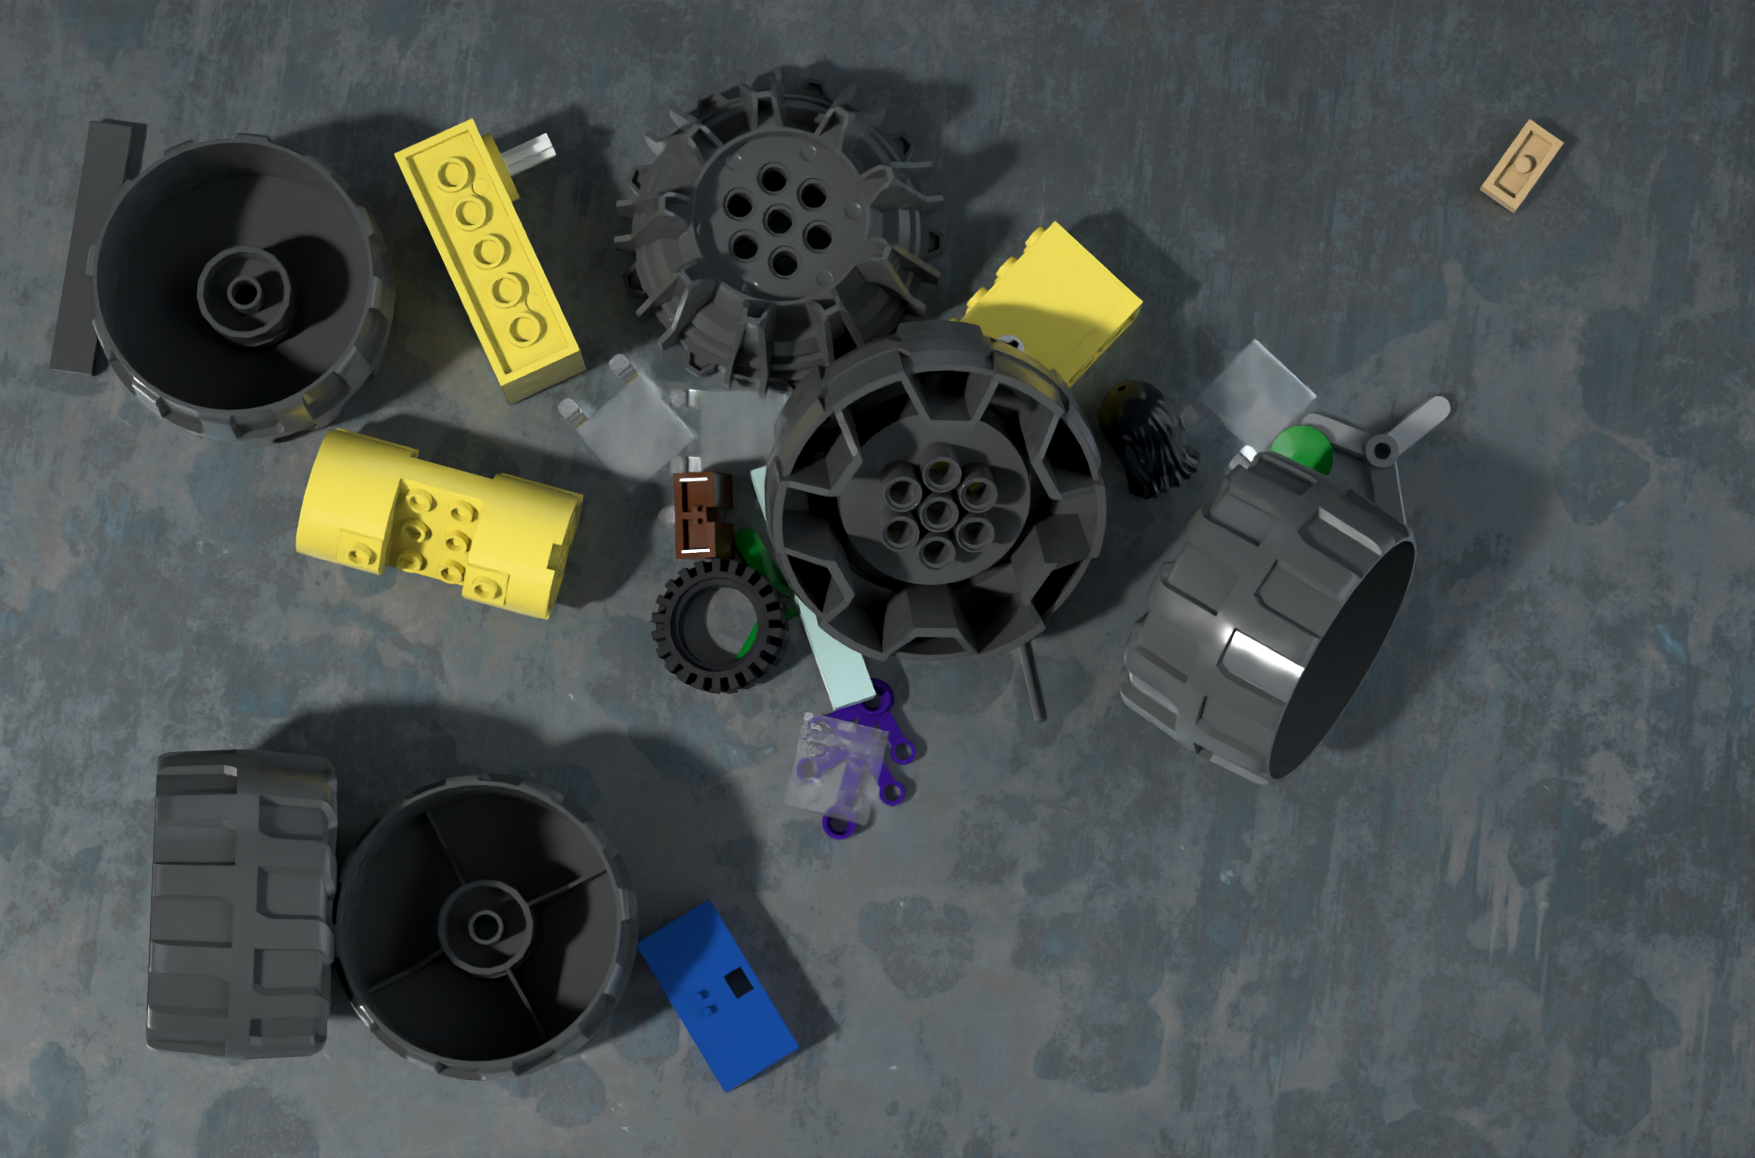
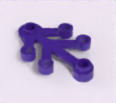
(868, 717)

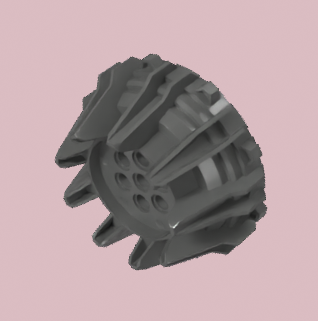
(740, 311)

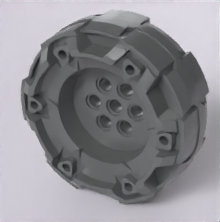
(886, 419)

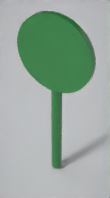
(1306, 447)

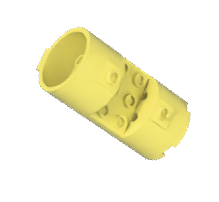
(384, 507)

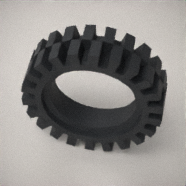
(672, 612)

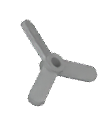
(1395, 440)

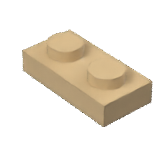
(1521, 166)

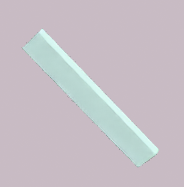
(839, 666)

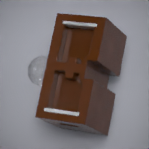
(701, 516)

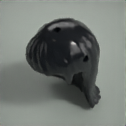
(1147, 438)

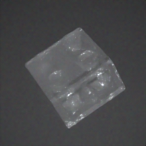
(836, 768)

